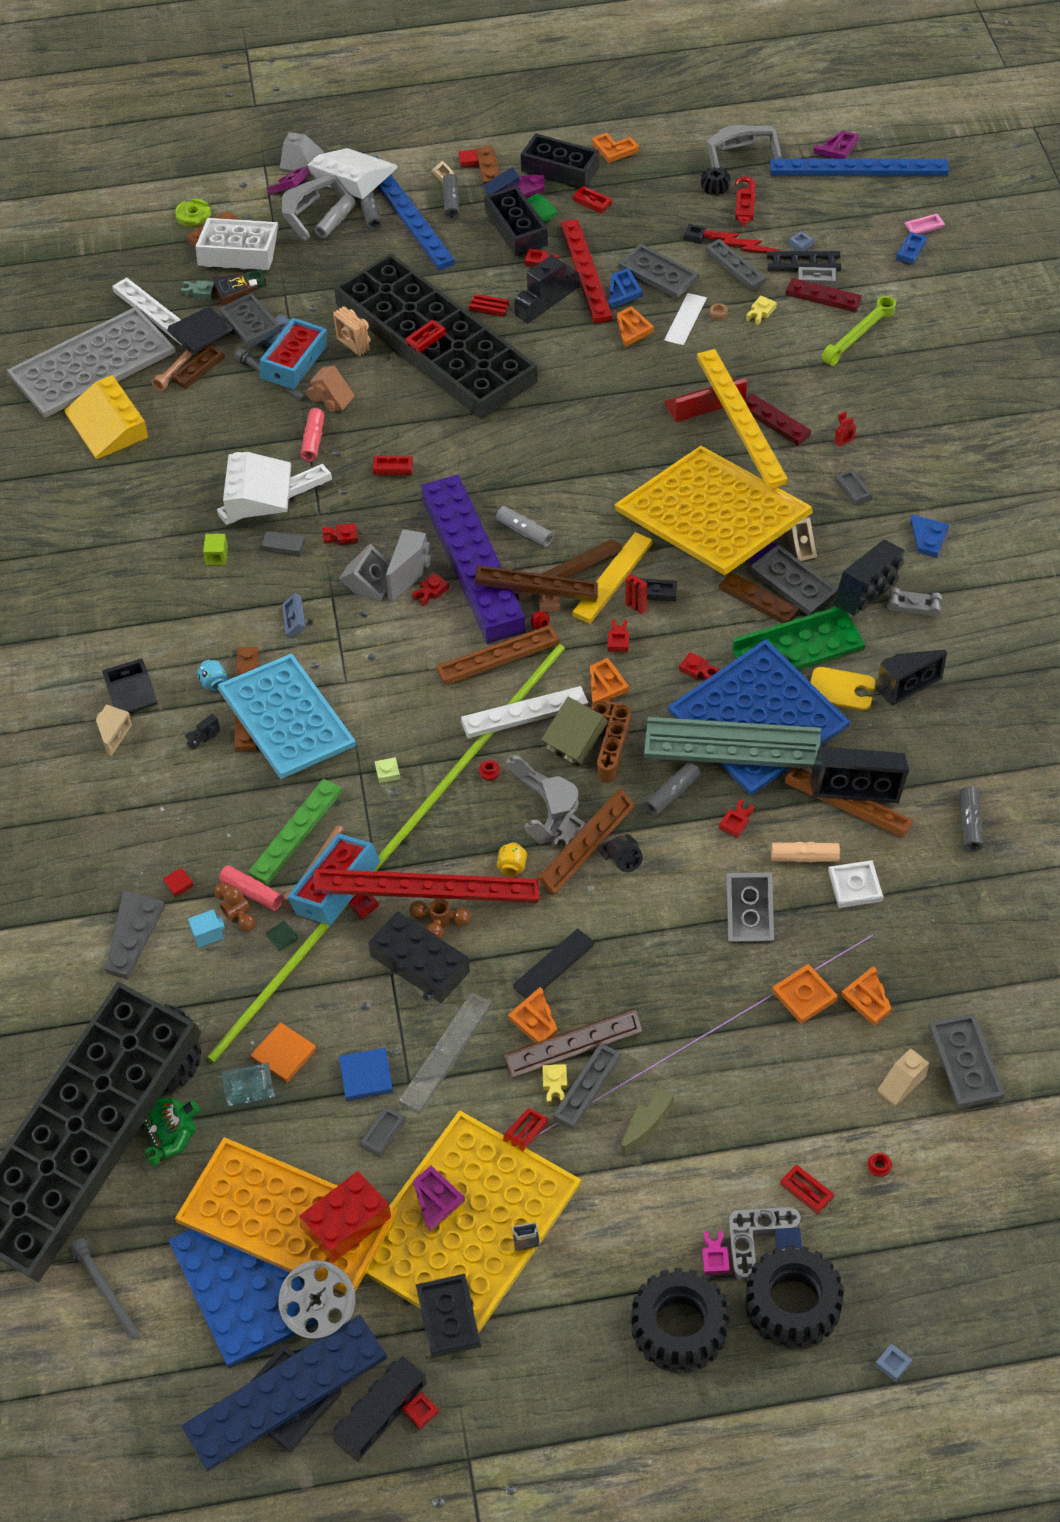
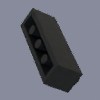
(379, 1408)

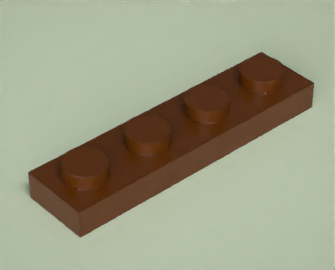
(758, 598)

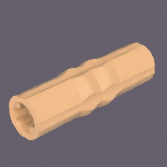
(805, 852)

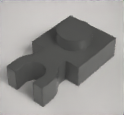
(568, 829)

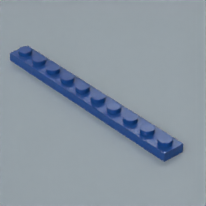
(858, 167)
(415, 223)

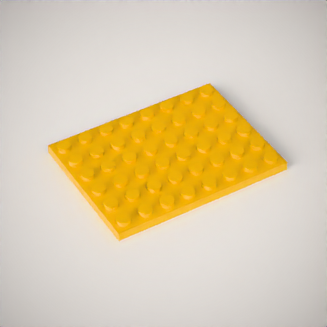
(713, 509)
(500, 1192)

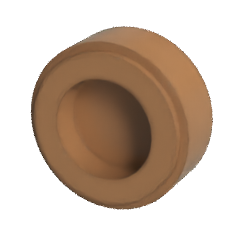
(718, 312)

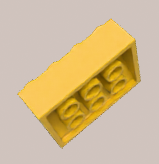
(106, 418)

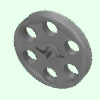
(304, 1299)

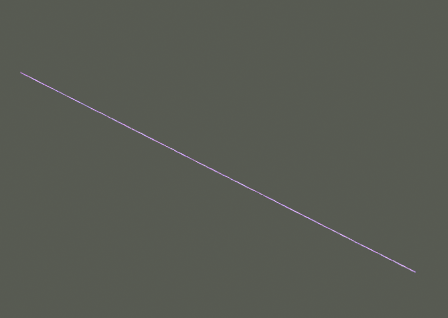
(660, 1061)

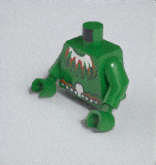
(169, 1128)

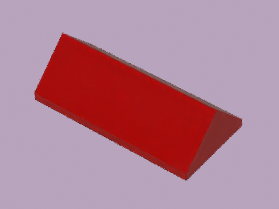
(699, 401)

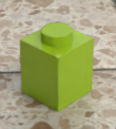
(215, 549)

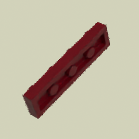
(824, 295)
(777, 420)

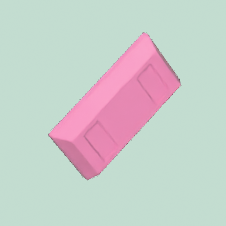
(925, 224)

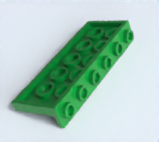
(807, 639)

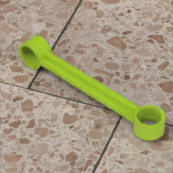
(833, 352)

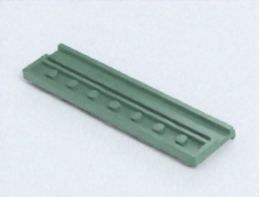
(731, 742)

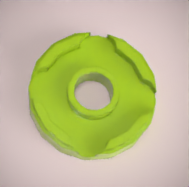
(189, 219)

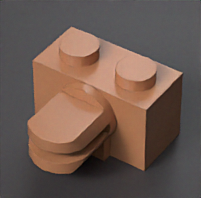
(330, 388)

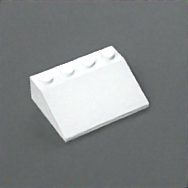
(355, 170)
(236, 244)
(255, 485)

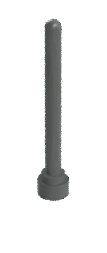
(244, 357)
(81, 1251)

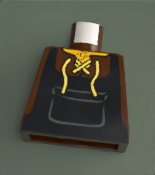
(232, 286)

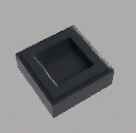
(694, 233)

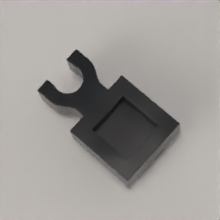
(205, 730)

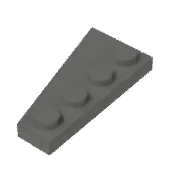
(132, 930)

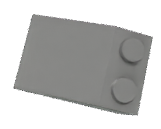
(407, 562)
(750, 907)

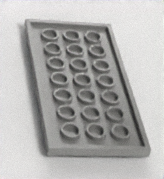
(69, 369)

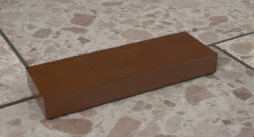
(198, 367)

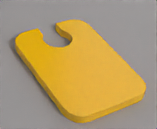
(840, 685)

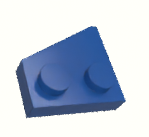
(623, 288)
(928, 535)

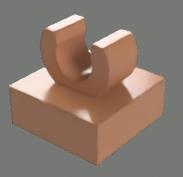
(549, 603)

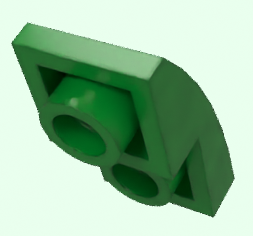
(542, 207)

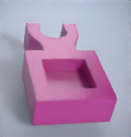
(715, 1257)

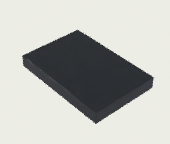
(200, 330)
(448, 1315)

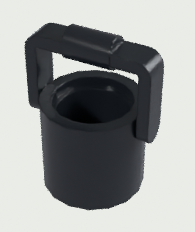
(622, 852)

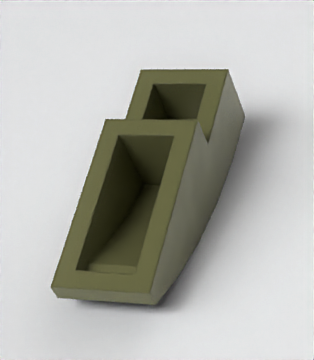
(647, 1121)

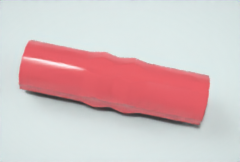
(312, 435)
(251, 888)

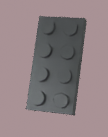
(659, 271)
(250, 319)
(794, 580)
(966, 1060)

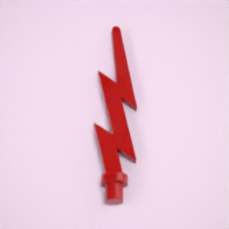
(730, 240)

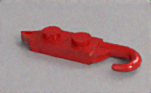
(745, 201)

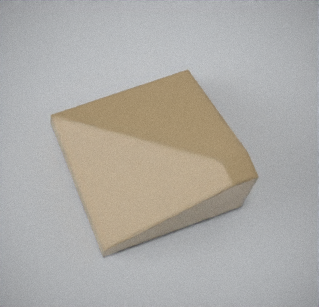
(441, 170)

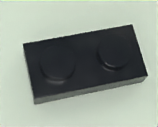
(660, 589)

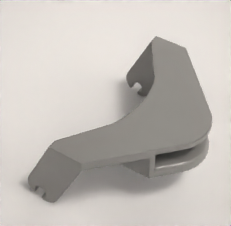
(740, 135)
(301, 196)
(557, 793)

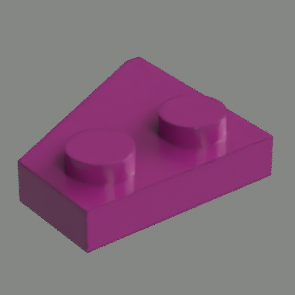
(838, 146)
(290, 180)
(531, 185)
(436, 1197)

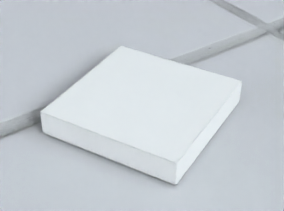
(855, 884)

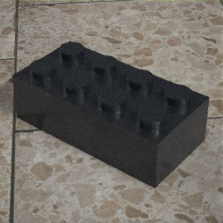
(560, 160)
(516, 220)
(869, 577)
(859, 774)
(419, 957)

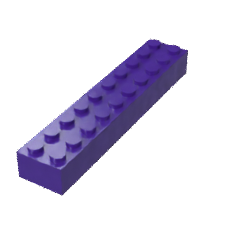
(466, 547)

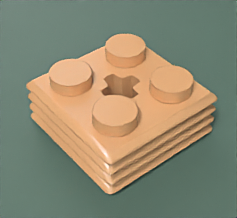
(352, 330)

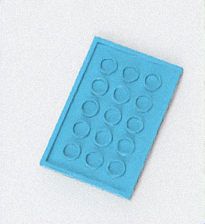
(286, 716)

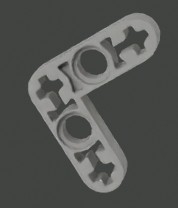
(746, 1233)

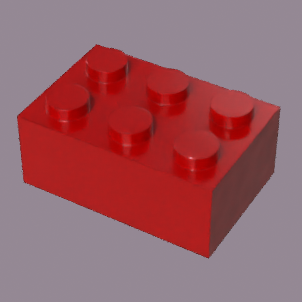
(345, 1216)

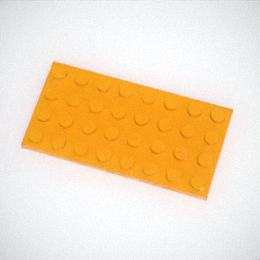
(257, 1207)

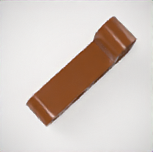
(615, 738)

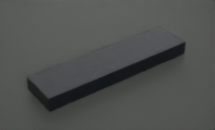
(554, 963)

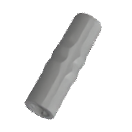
(335, 216)
(524, 526)

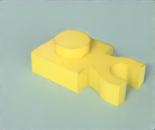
(761, 308)
(554, 1081)

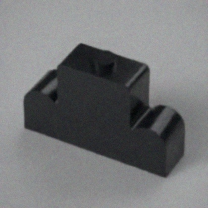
(546, 286)

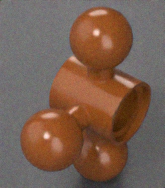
(234, 906)
(419, 909)

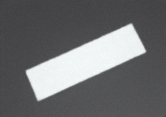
(685, 319)

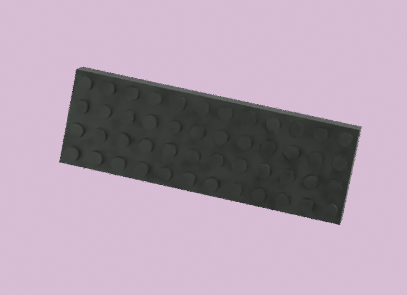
(465, 362)
(86, 1123)

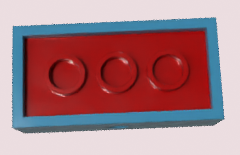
(293, 353)
(340, 854)

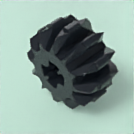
(715, 180)

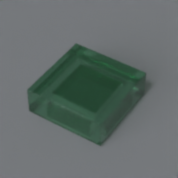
(258, 275)
(281, 935)

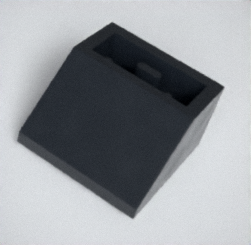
(130, 686)

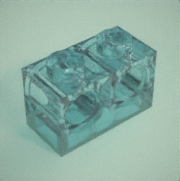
(248, 1084)

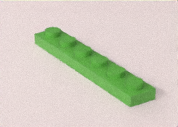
(295, 832)

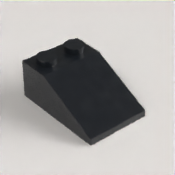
(909, 673)

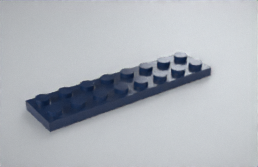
(283, 1392)

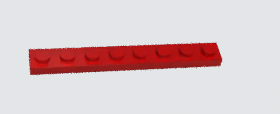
(587, 272)

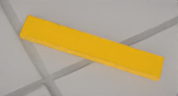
(614, 576)

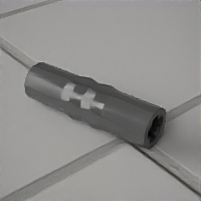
(450, 197)
(371, 212)
(672, 789)
(971, 819)

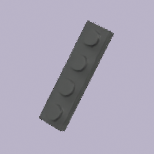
(735, 264)
(587, 1086)

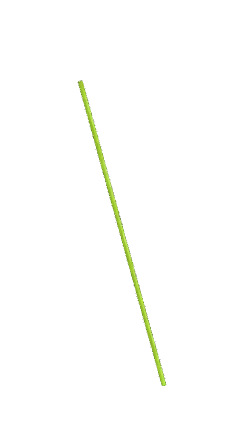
(387, 851)

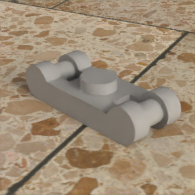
(914, 602)

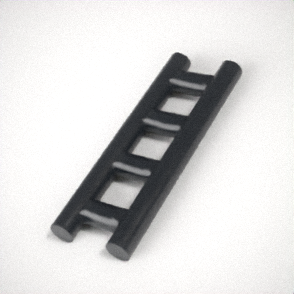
(794, 255)

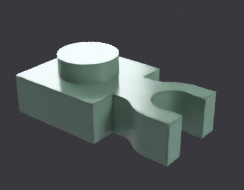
(200, 290)

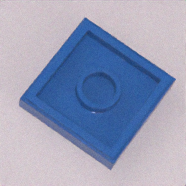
(366, 1074)

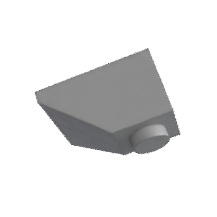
(298, 152)
(367, 574)

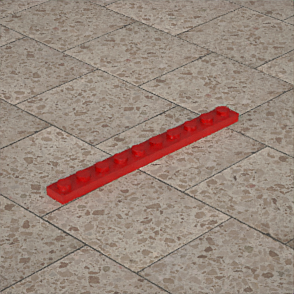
(426, 885)

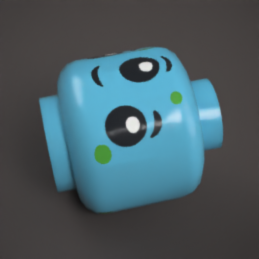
(211, 674)

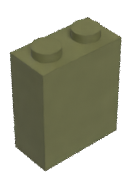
(574, 731)

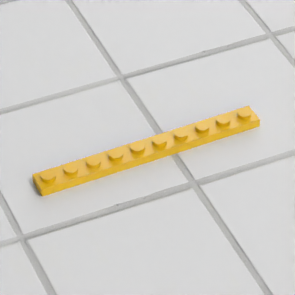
(742, 419)

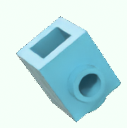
(206, 928)

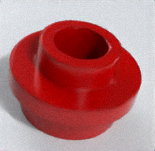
(539, 620)
(489, 775)
(879, 1158)

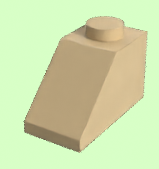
(802, 540)
(113, 727)
(903, 1077)

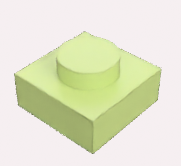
(387, 770)

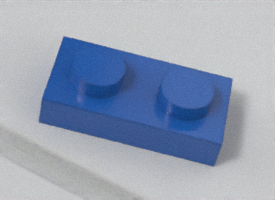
(911, 248)

